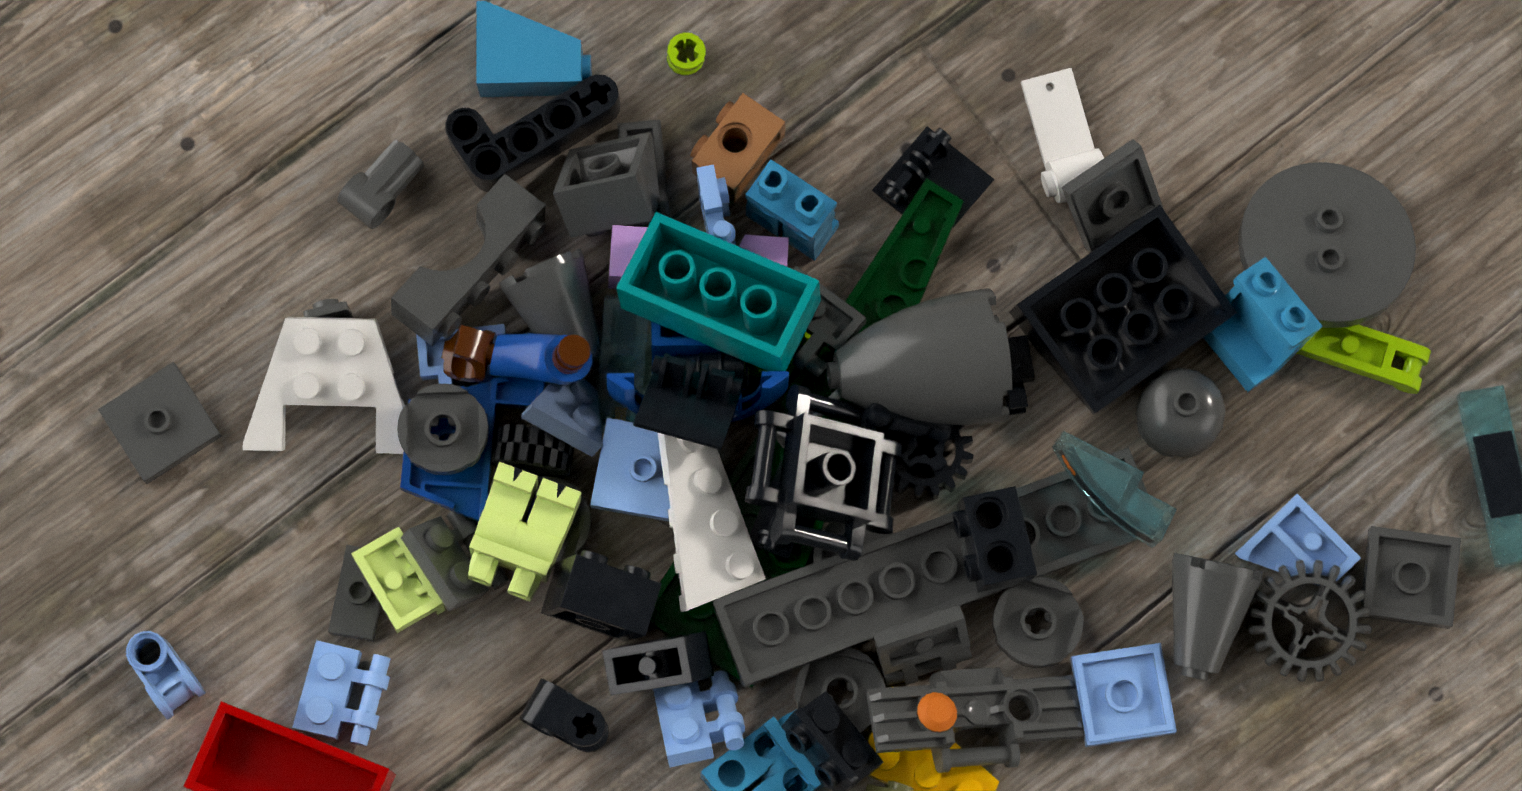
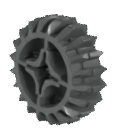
(1292, 655)

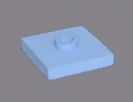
(630, 473)
(1123, 694)

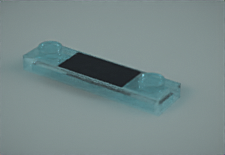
(1495, 469)

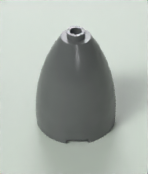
(931, 362)

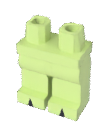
(518, 545)

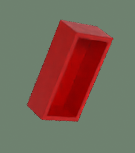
(261, 755)

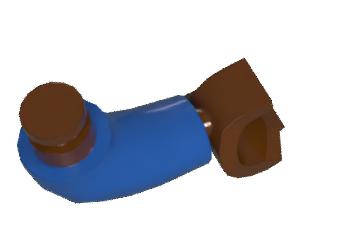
(525, 356)

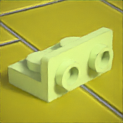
(397, 580)

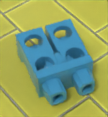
(793, 207)
(765, 758)

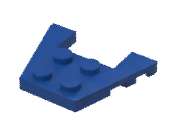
(469, 489)

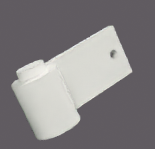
(1060, 130)

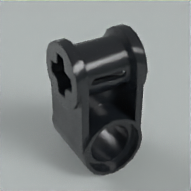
(558, 715)

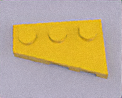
(919, 772)

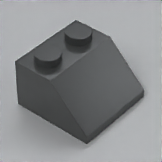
(608, 185)

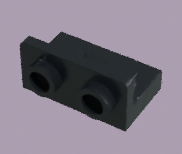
(831, 744)

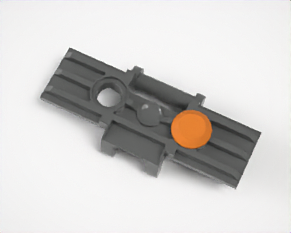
(970, 699)

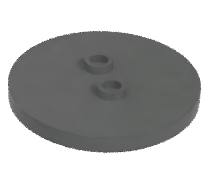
(1332, 239)

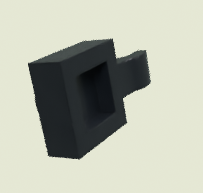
(1021, 373)

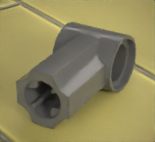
(374, 193)

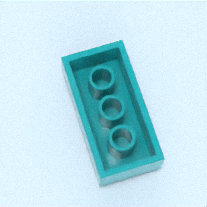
(719, 294)

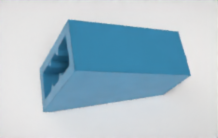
(524, 56)

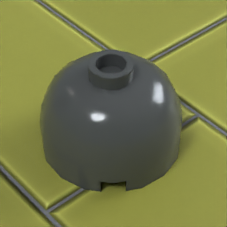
(1180, 412)

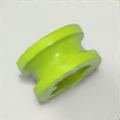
(672, 53)

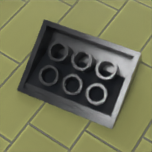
(1123, 310)

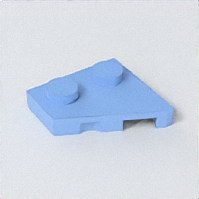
(1295, 535)

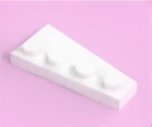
(708, 527)

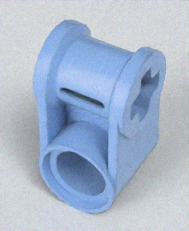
(168, 679)

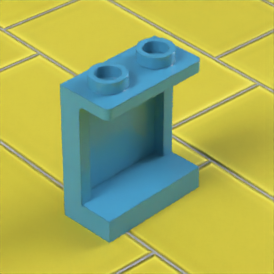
(1267, 326)

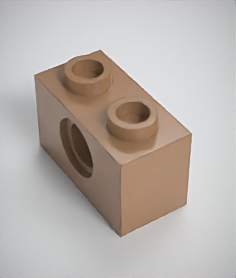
(753, 125)

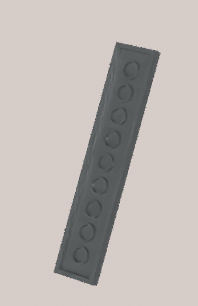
(901, 580)

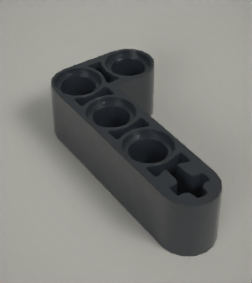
(535, 125)

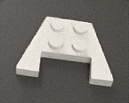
(327, 366)

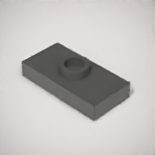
(355, 605)

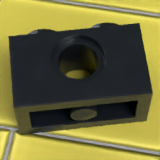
(658, 663)

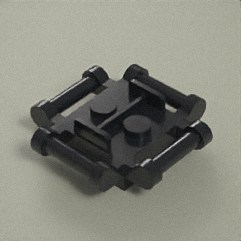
(826, 473)

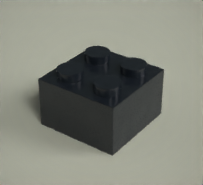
(601, 596)

